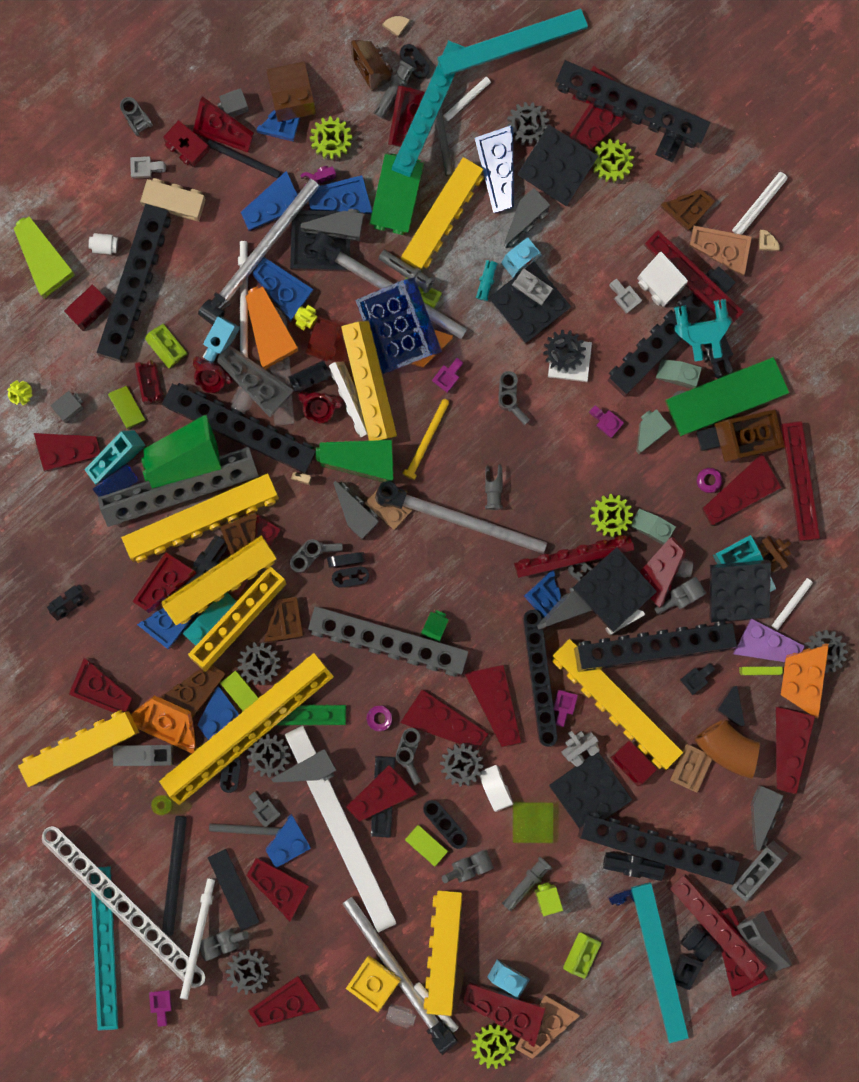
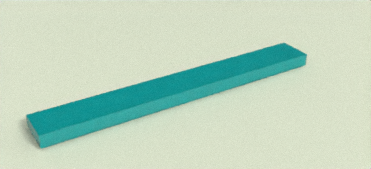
(512, 42)
(104, 958)
(659, 962)

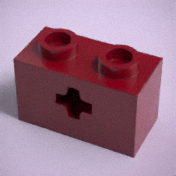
(181, 134)

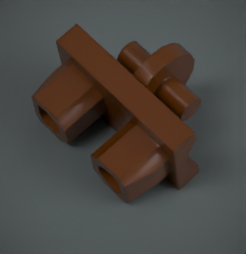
(779, 560)

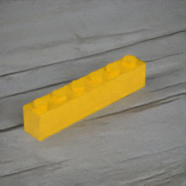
(442, 214)
(369, 381)
(219, 580)
(237, 619)
(75, 750)
(444, 953)

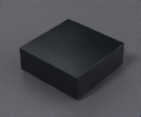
(708, 439)

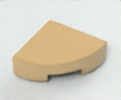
(396, 24)
(767, 241)
(302, 478)

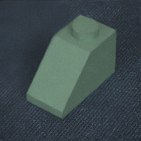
(678, 373)
(651, 429)
(652, 526)

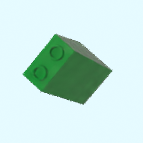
(396, 197)
(182, 454)
(358, 458)

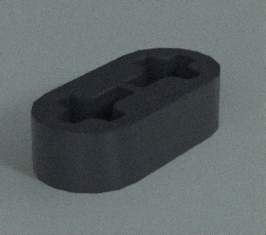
(418, 58)
(347, 559)
(348, 572)
(235, 776)

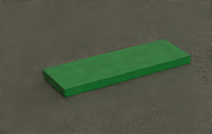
(727, 396)

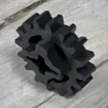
(555, 349)

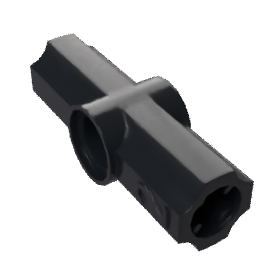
(209, 557)
(633, 866)

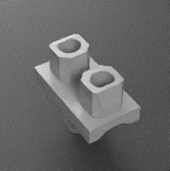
(532, 286)
(578, 744)

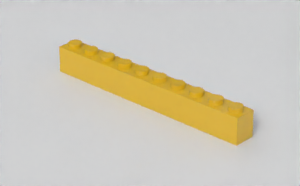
(246, 729)

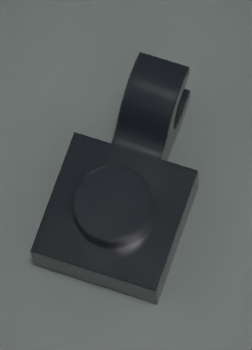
(695, 679)

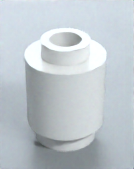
(103, 243)

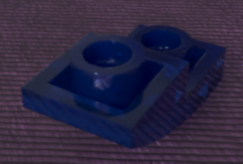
(119, 480)
(620, 897)

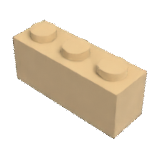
(174, 199)

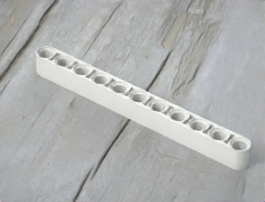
(343, 836)
(112, 904)

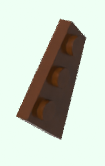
(195, 690)

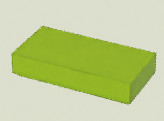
(760, 670)
(239, 690)
(426, 845)

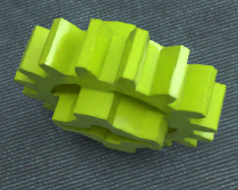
(336, 132)
(619, 159)
(604, 509)
(502, 1048)

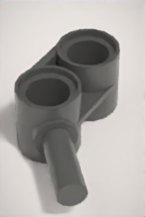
(511, 391)
(309, 558)
(683, 595)
(411, 747)
(469, 866)
(222, 942)

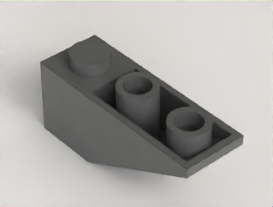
(529, 210)
(356, 516)
(143, 755)
(763, 809)
(763, 940)

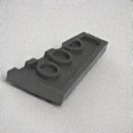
(256, 382)

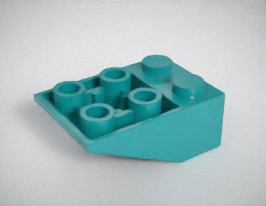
(741, 551)

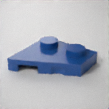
(283, 129)
(544, 594)
(217, 714)
(287, 843)

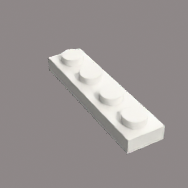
(349, 394)

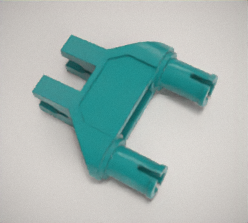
(703, 332)

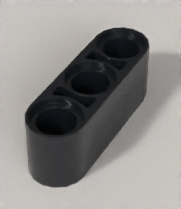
(449, 833)

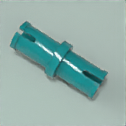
(486, 280)

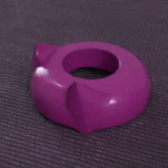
(706, 488)
(371, 718)

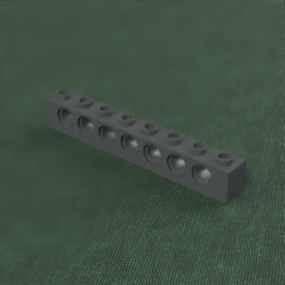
(142, 499)
(321, 616)

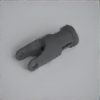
(494, 489)

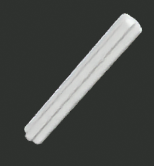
(760, 203)

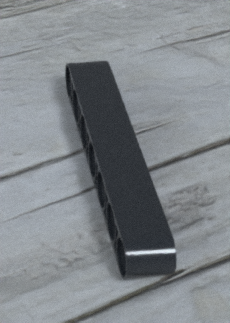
(545, 686)

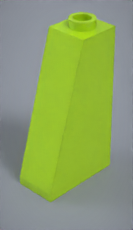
(42, 259)

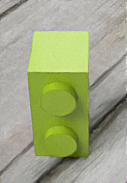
(548, 899)

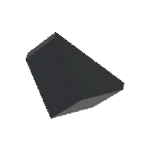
(731, 707)
(686, 971)

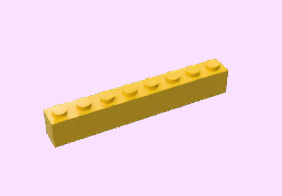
(200, 518)
(620, 707)

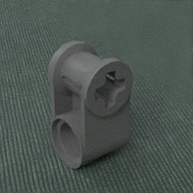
(137, 118)

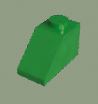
(435, 625)

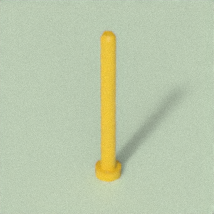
(410, 473)

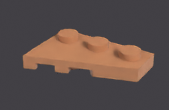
(722, 246)
(554, 1022)

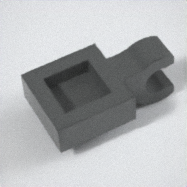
(265, 810)

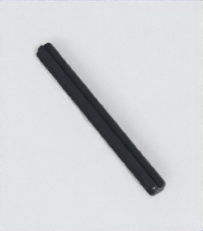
(174, 875)

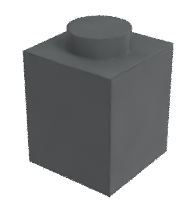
(233, 103)
(67, 406)

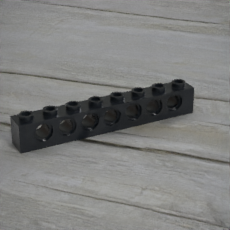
(642, 101)
(149, 216)
(624, 383)
(301, 463)
(587, 662)
(725, 873)

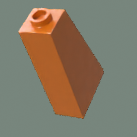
(270, 333)

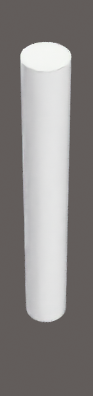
(466, 99)
(792, 604)
(447, 1020)

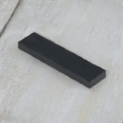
(382, 821)
(233, 889)

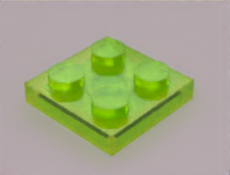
(532, 822)

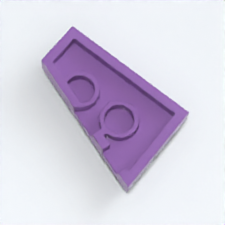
(765, 643)

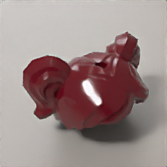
(213, 383)
(315, 399)

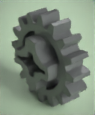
(521, 118)
(833, 644)
(250, 665)
(459, 755)
(260, 756)
(238, 967)

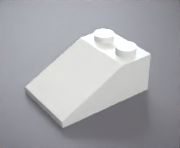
(662, 280)

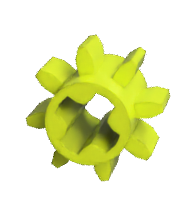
(305, 317)
(19, 392)

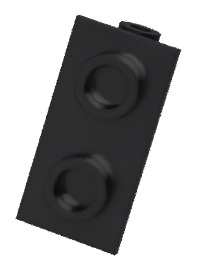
(669, 148)
(309, 376)
(61, 608)

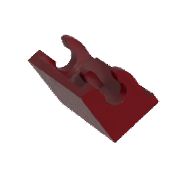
(87, 307)
(149, 382)
(633, 763)

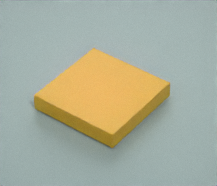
(373, 983)

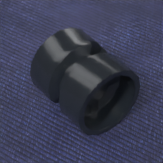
(699, 943)

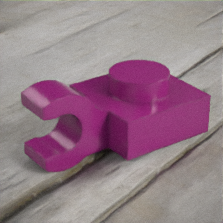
(323, 175)
(446, 376)
(608, 422)
(565, 704)
(160, 1002)

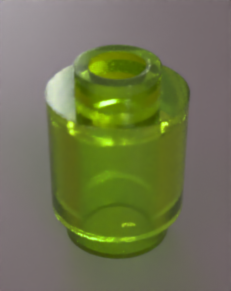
(168, 804)

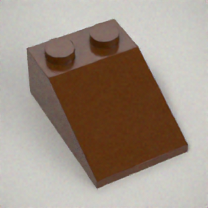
(370, 64)
(291, 91)
(749, 435)

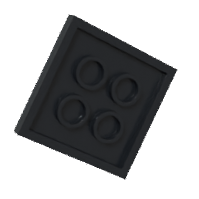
(557, 165)
(301, 241)
(525, 314)
(614, 589)
(740, 591)
(590, 789)

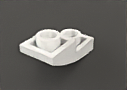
(495, 788)

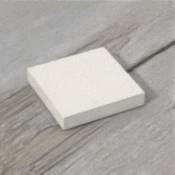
(581, 372)

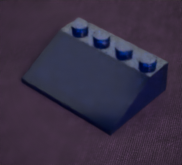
(399, 325)

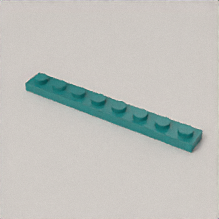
(424, 118)

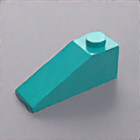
(115, 455)
(209, 619)

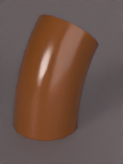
(729, 748)

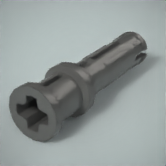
(399, 79)
(387, 257)
(533, 876)

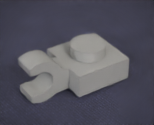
(143, 167)
(625, 298)

